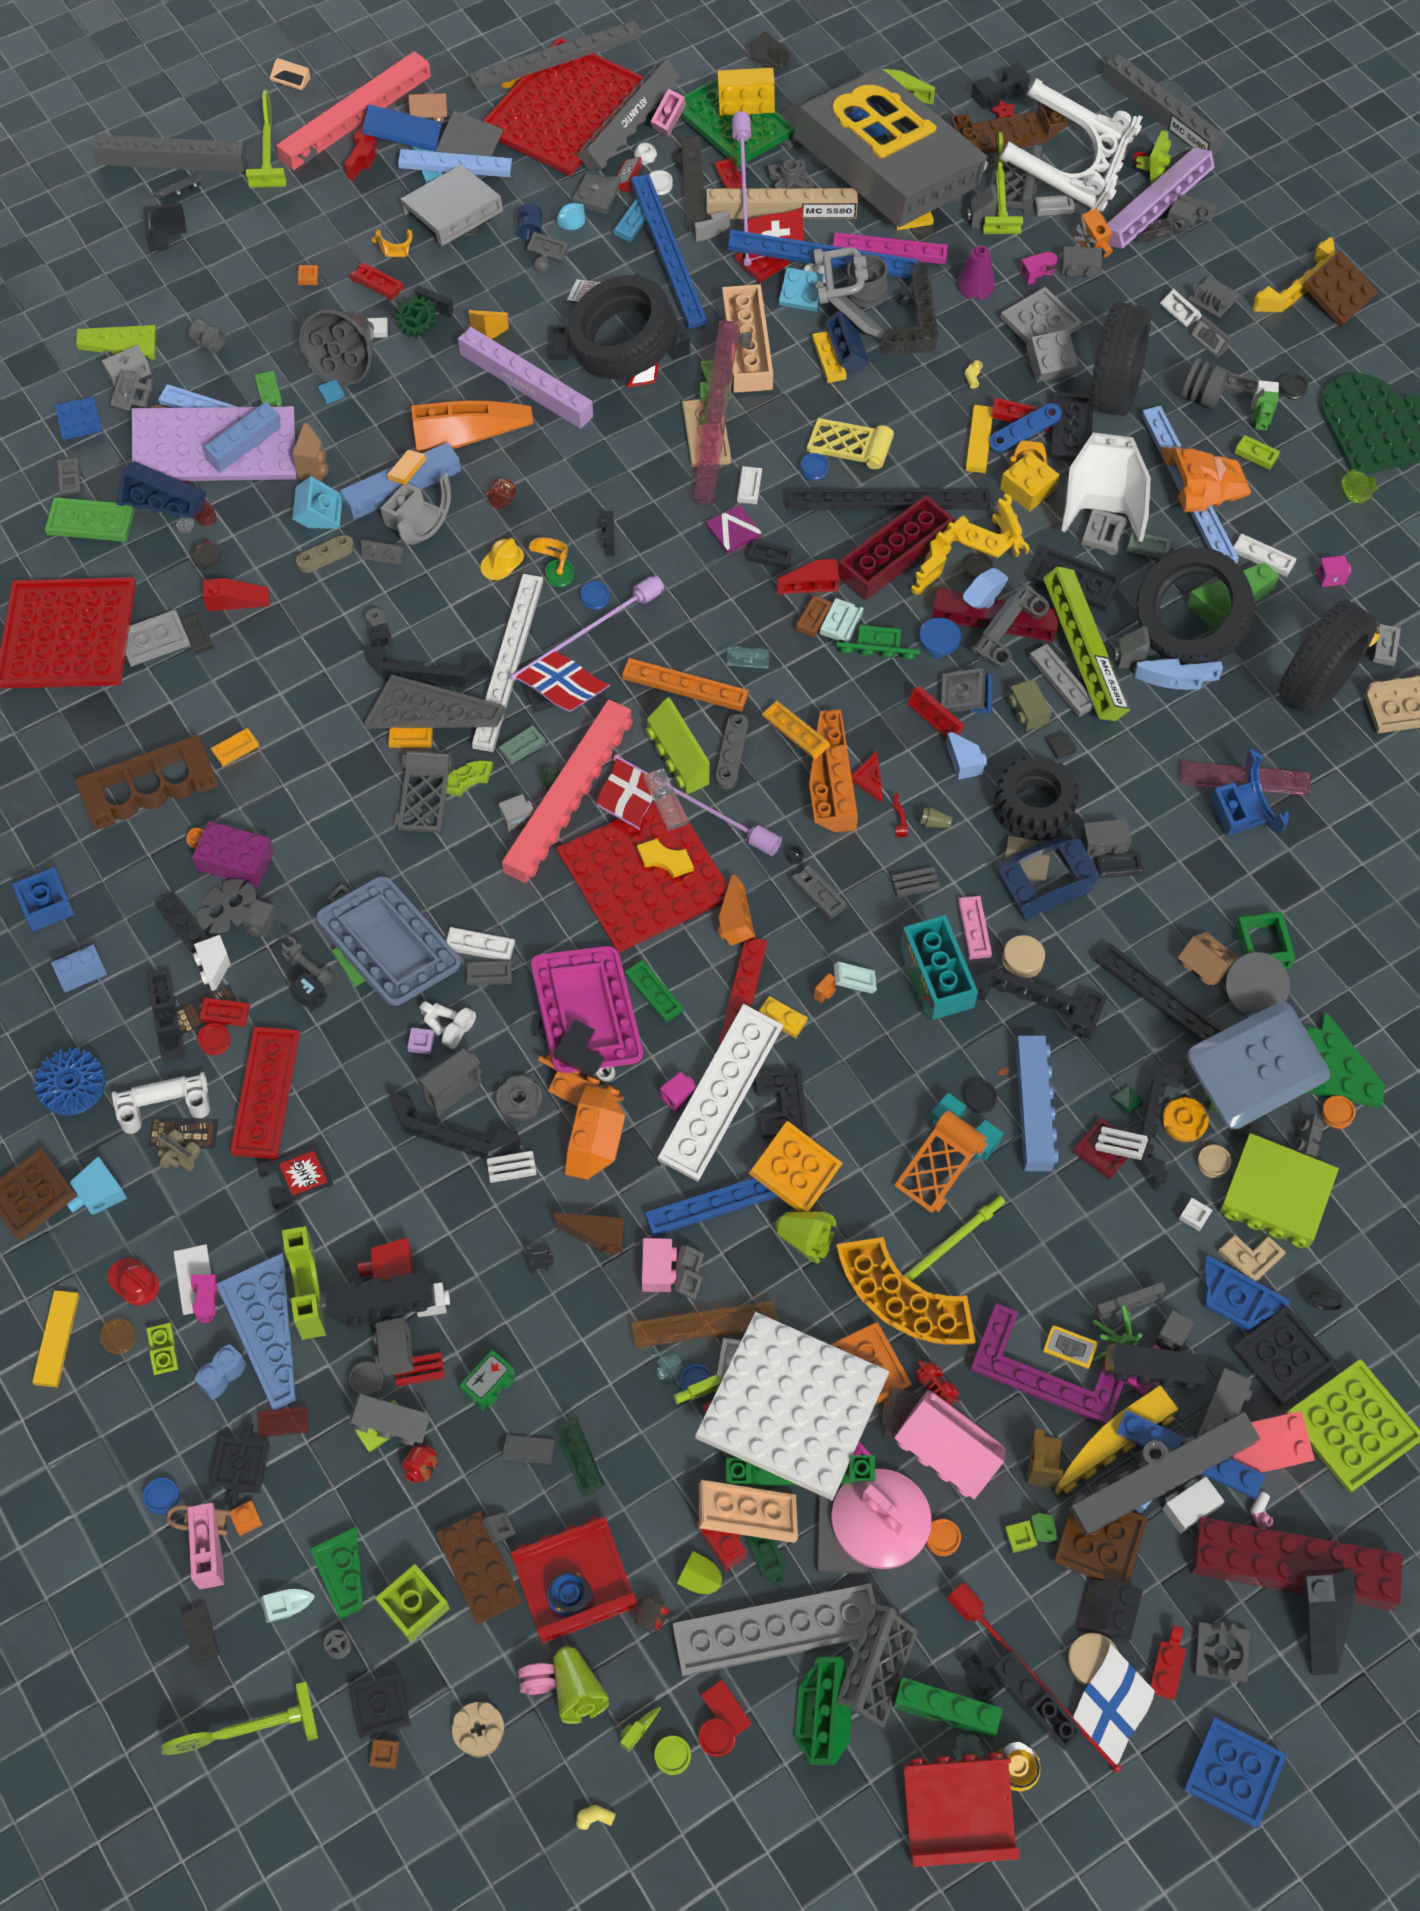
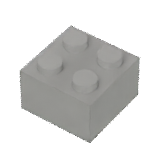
(1052, 355)

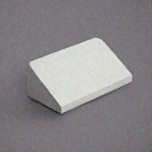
(1180, 308)

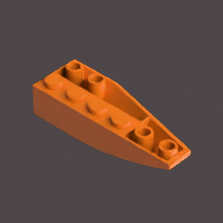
(465, 422)
(831, 778)

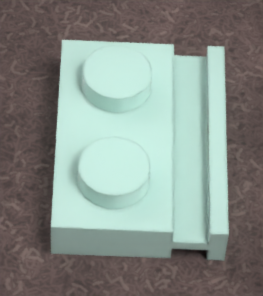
(841, 620)

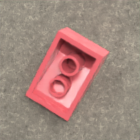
(1281, 1445)

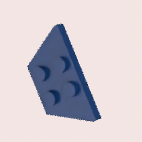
(1238, 1296)

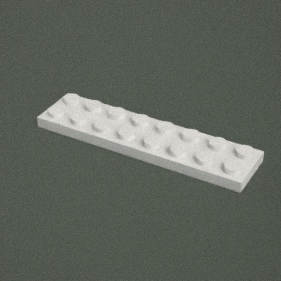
(720, 1093)

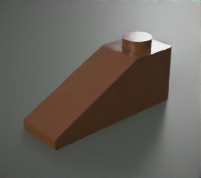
(599, 1232)

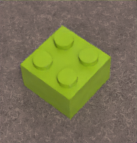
(412, 1603)

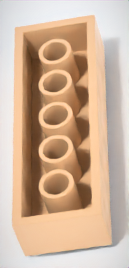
(752, 365)

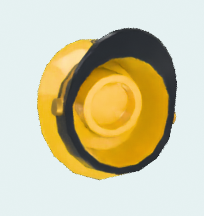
(1024, 1765)

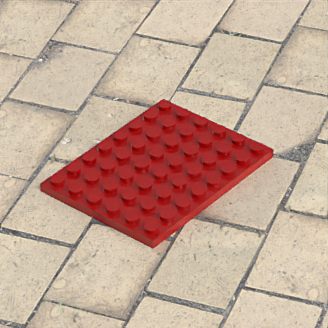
(561, 108)

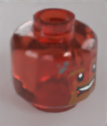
(501, 493)

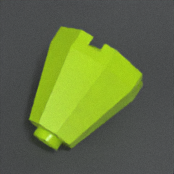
(807, 1232)

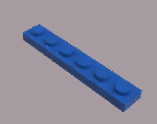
(707, 1206)
(1227, 1472)

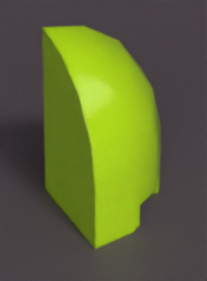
(700, 1575)

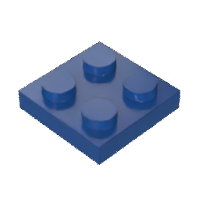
(78, 418)

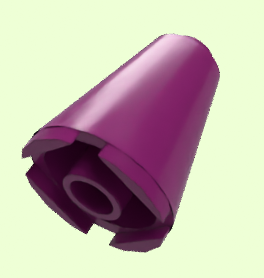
(977, 274)

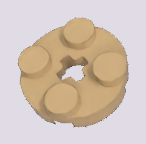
(491, 1737)

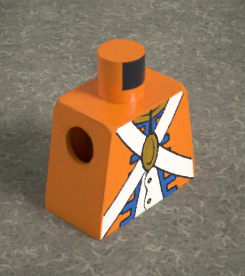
(1094, 232)

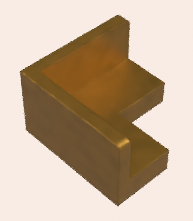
(1044, 1460)

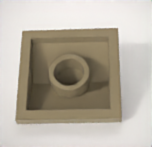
(1036, 868)

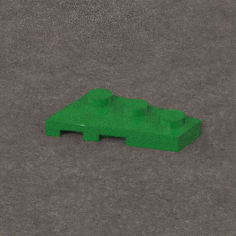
(341, 1571)

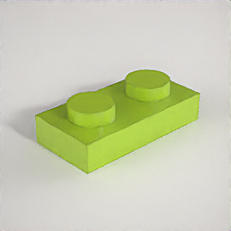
(1257, 452)

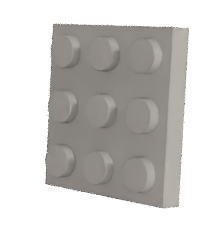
(1040, 315)

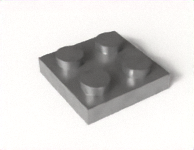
(963, 690)

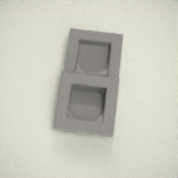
(710, 228)

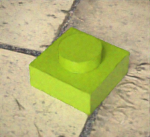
(1020, 1536)

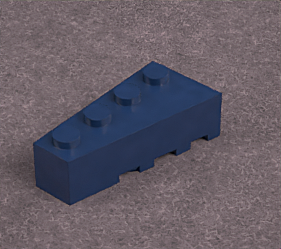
(159, 492)

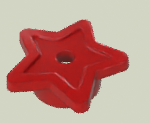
(1004, 110)

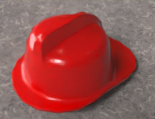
(133, 1281)

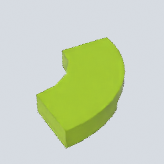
(468, 775)

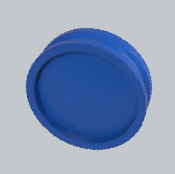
(814, 466)
(595, 595)
(693, 1374)
(161, 1495)

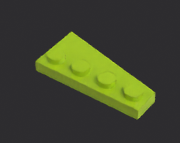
(118, 339)

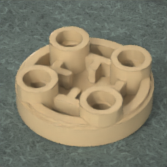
(1087, 1656)

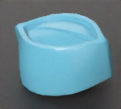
(571, 216)

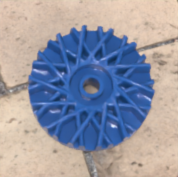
(69, 1082)

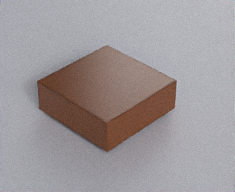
(384, 1754)

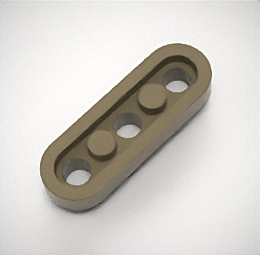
(318, 558)

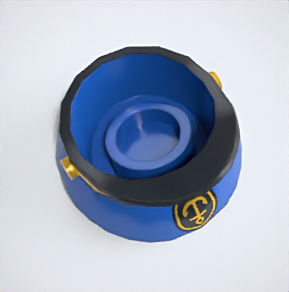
(569, 1594)

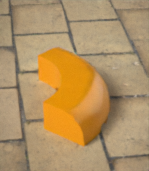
(904, 1307)

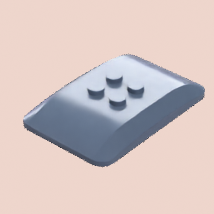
(388, 941)
(1258, 1065)

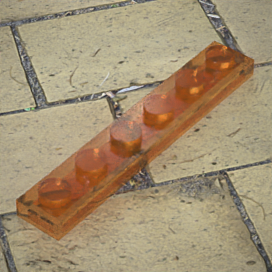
(699, 1324)

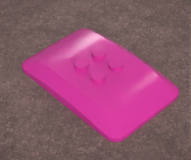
(592, 990)

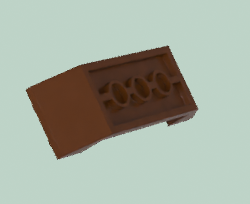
(1020, 129)

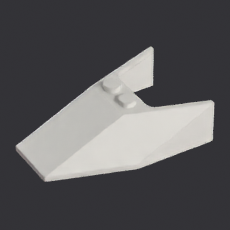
(1109, 478)

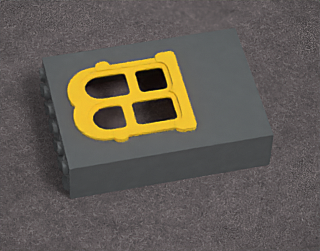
(904, 175)

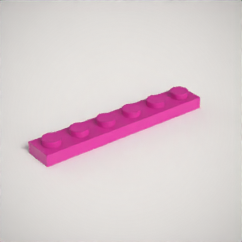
(904, 248)

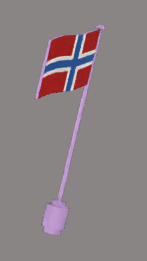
(563, 679)

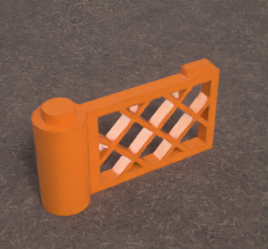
(959, 1136)

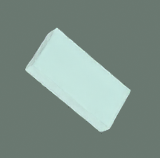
(855, 977)

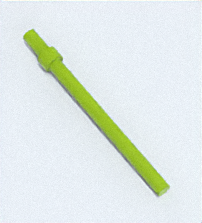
(983, 1214)

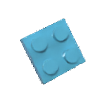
(800, 289)

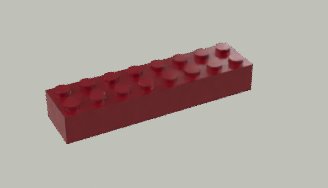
(1277, 1558)

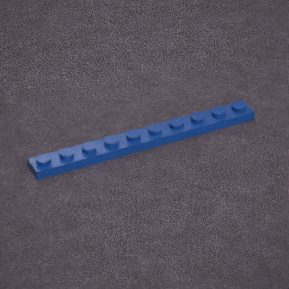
(669, 251)
(804, 252)

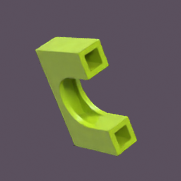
(307, 1301)

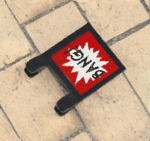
(299, 1175)

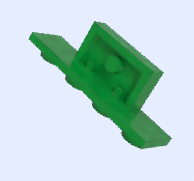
(878, 640)

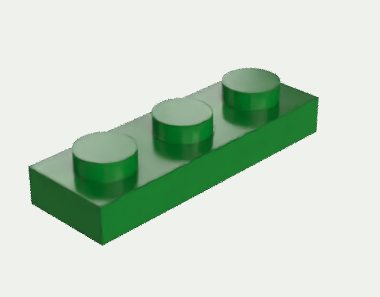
(654, 991)

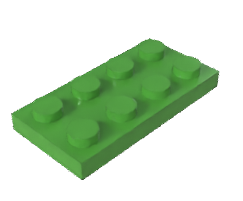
(89, 519)

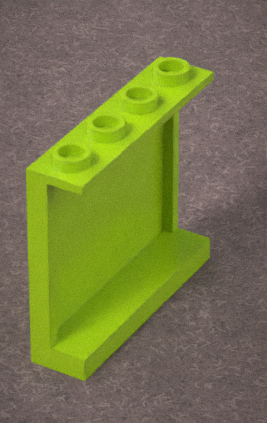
(1279, 1191)

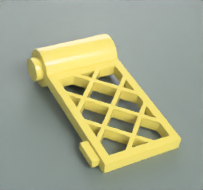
(875, 444)

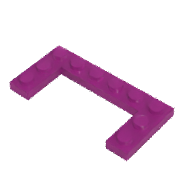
(991, 1364)

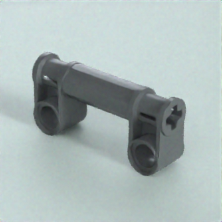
(1003, 621)

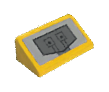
(1070, 1347)

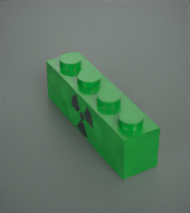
(948, 1708)

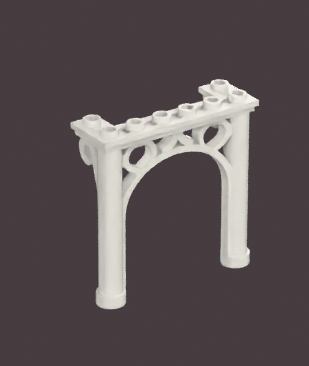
(1117, 133)

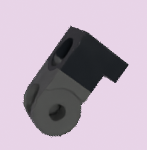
(377, 624)

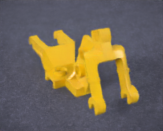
(973, 537)

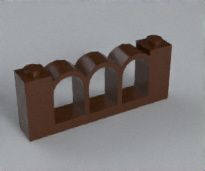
(103, 813)

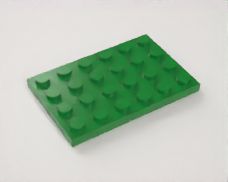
(704, 116)

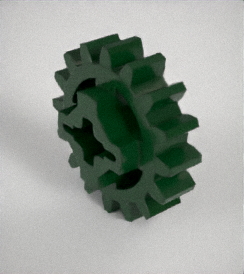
(423, 321)

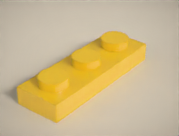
(828, 358)

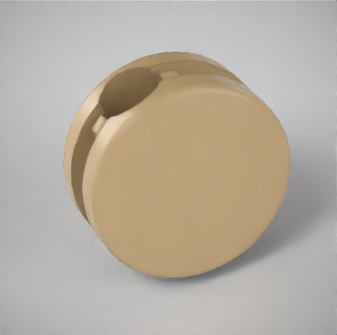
(1023, 956)

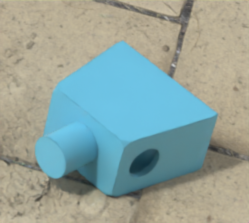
(95, 1188)

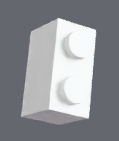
(1192, 1504)

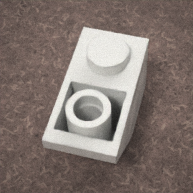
(214, 960)

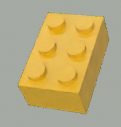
(746, 91)

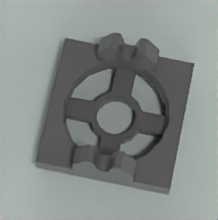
(1242, 1636)

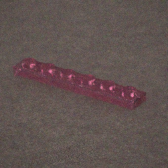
(1221, 775)

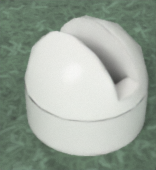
(603, 1077)

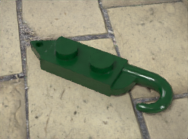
(767, 1558)

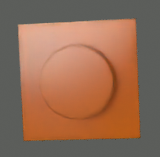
(308, 275)
(825, 988)
(245, 1518)

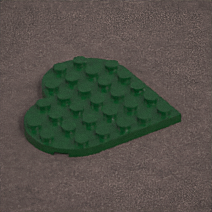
(1372, 423)

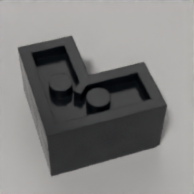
(161, 222)

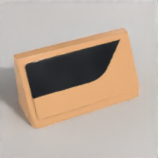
(290, 74)

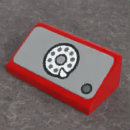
(629, 169)

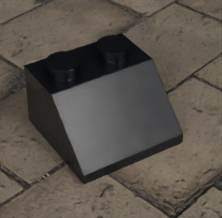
(1110, 1609)

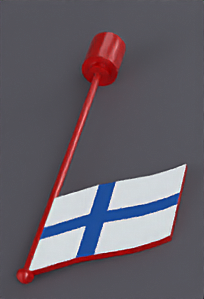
(1111, 1702)

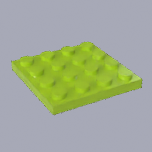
(1356, 1426)

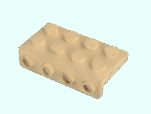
(1394, 704)

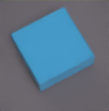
(331, 391)

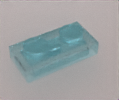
(748, 657)

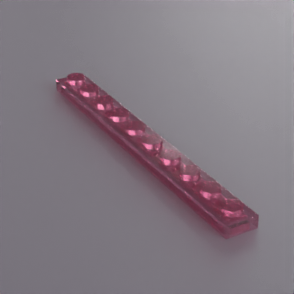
(716, 412)

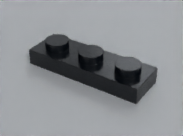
(181, 921)

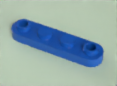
(1025, 428)

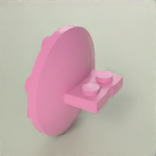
(881, 1520)

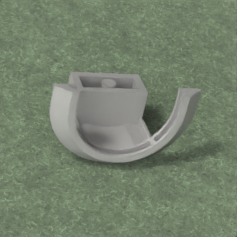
(412, 515)

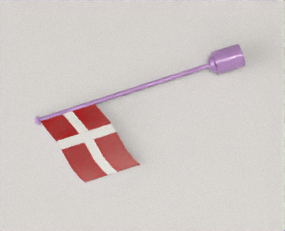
(629, 799)

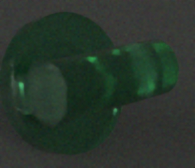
(548, 776)

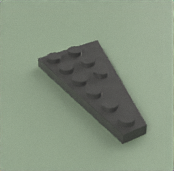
(420, 705)

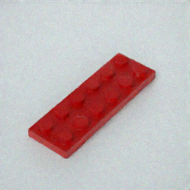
(265, 1093)

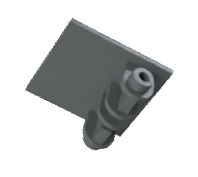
(1213, 296)

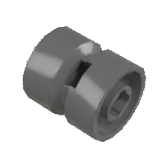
(207, 335)

